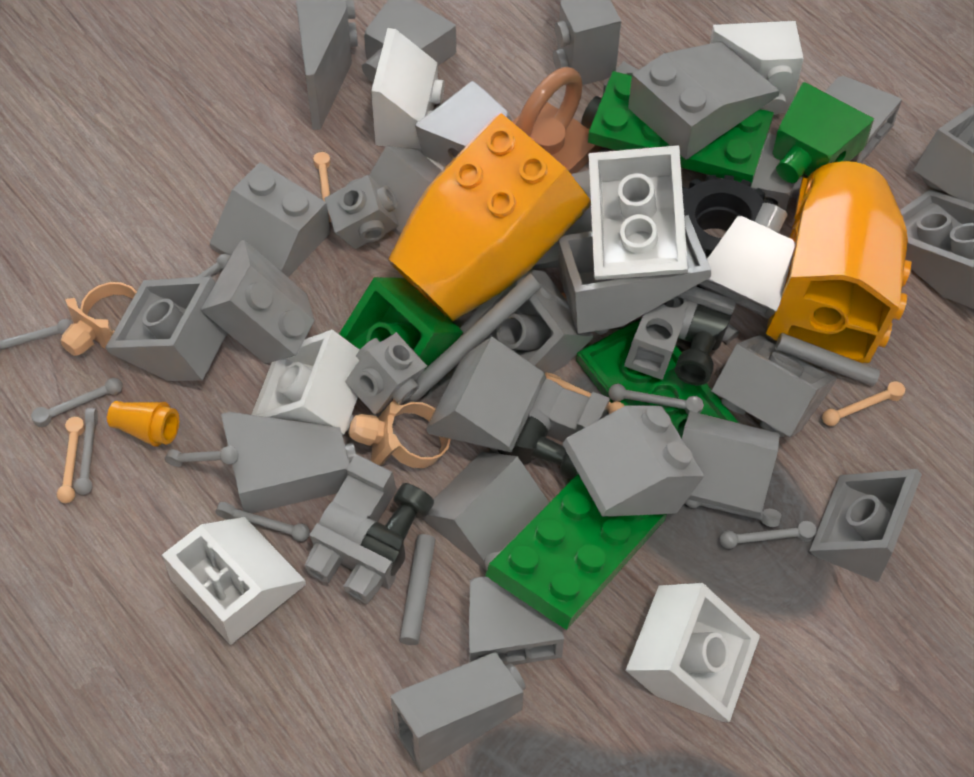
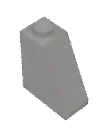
(285, 460)
(455, 708)

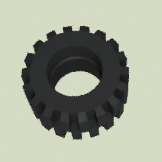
(717, 204)

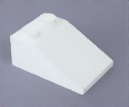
(637, 213)

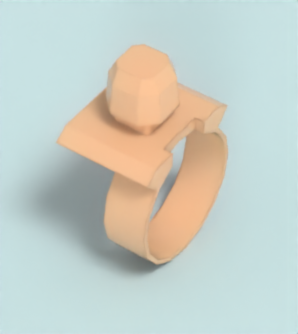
(85, 329)
(379, 433)

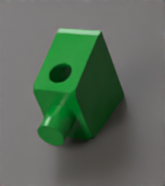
(817, 133)

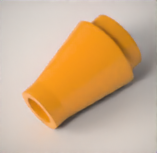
(148, 421)

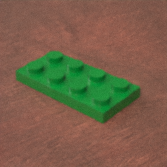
(731, 154)
(569, 554)

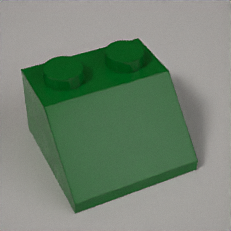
(398, 307)

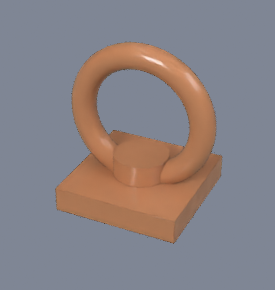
(556, 128)

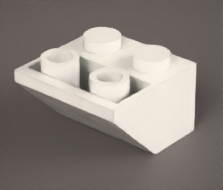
(231, 575)

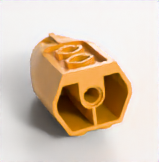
(486, 219)
(844, 263)

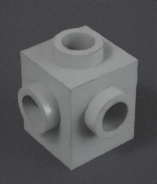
(362, 211)
(385, 373)

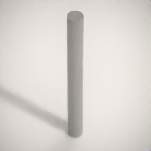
(475, 335)

